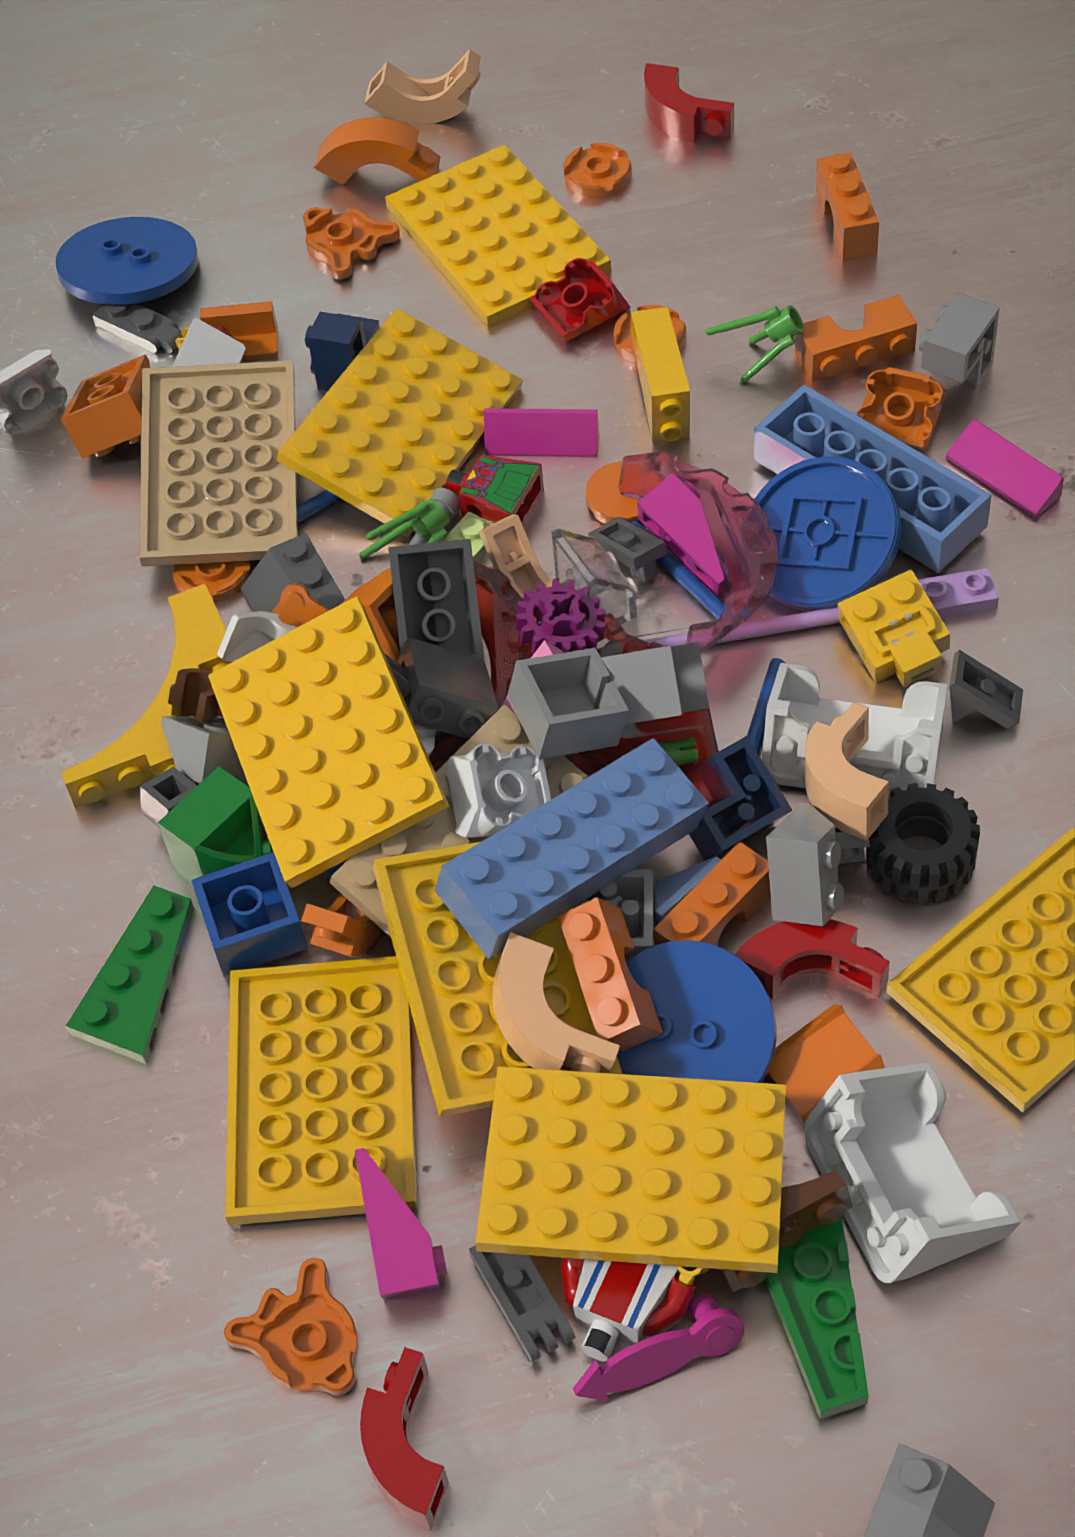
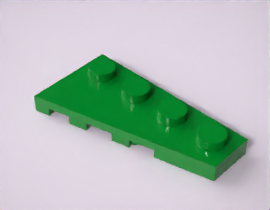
(130, 988)
(820, 1317)

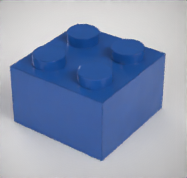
(249, 914)

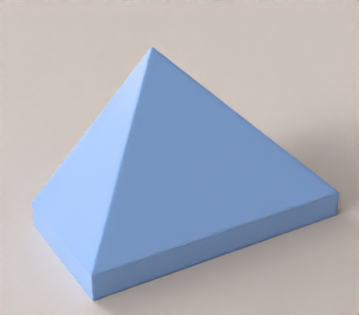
(675, 887)

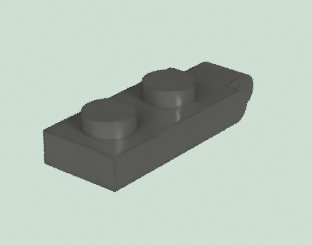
(139, 326)

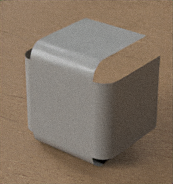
(656, 682)

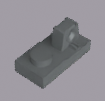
(631, 547)

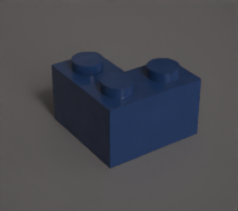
(335, 343)
(744, 799)

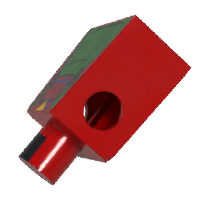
(498, 488)

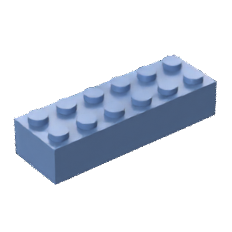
(936, 506)
(570, 847)

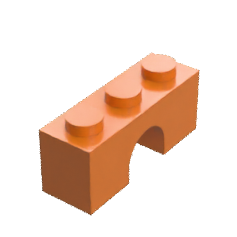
(845, 196)
(830, 350)
(731, 888)
(616, 1003)

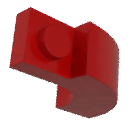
(681, 113)
(800, 949)
(403, 1476)

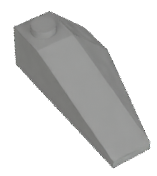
(927, 1500)

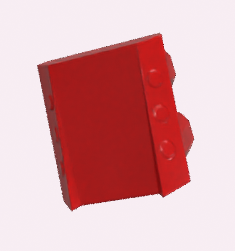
(579, 299)

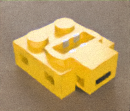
(896, 629)

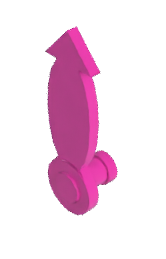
(653, 1358)

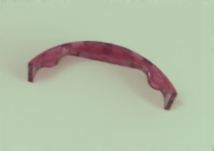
(738, 531)

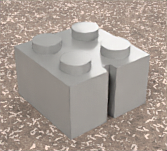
(567, 703)

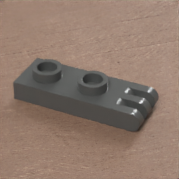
(523, 1299)

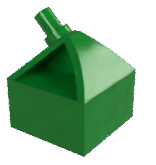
(214, 827)

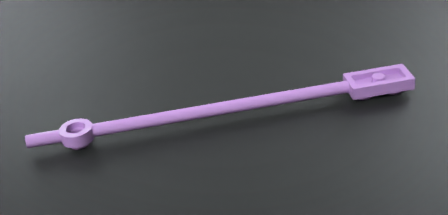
(949, 594)

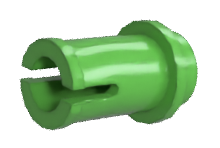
(681, 751)

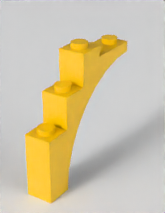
(143, 748)

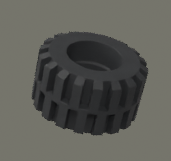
(917, 871)

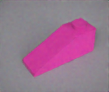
(677, 517)
(399, 1242)

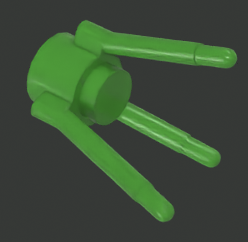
(780, 327)
(425, 519)

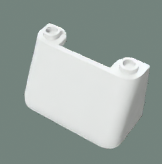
(900, 742)
(901, 1177)

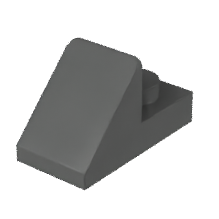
(984, 690)

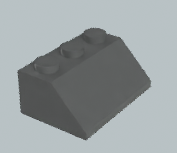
(287, 564)
(437, 595)

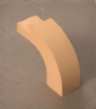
(423, 100)
(513, 554)
(835, 787)
(530, 1023)

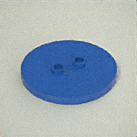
(126, 260)
(831, 530)
(710, 1015)

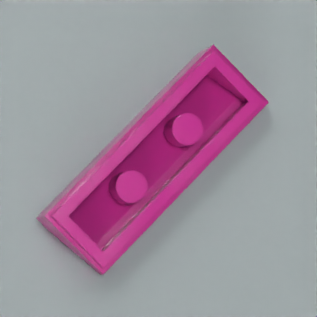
(541, 432)
(1006, 468)

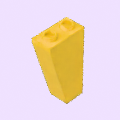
(661, 374)

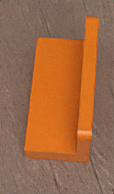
(250, 324)

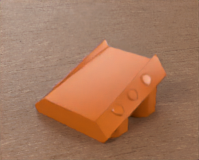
(903, 405)
(816, 1057)

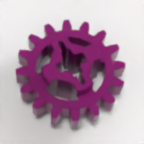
(560, 617)

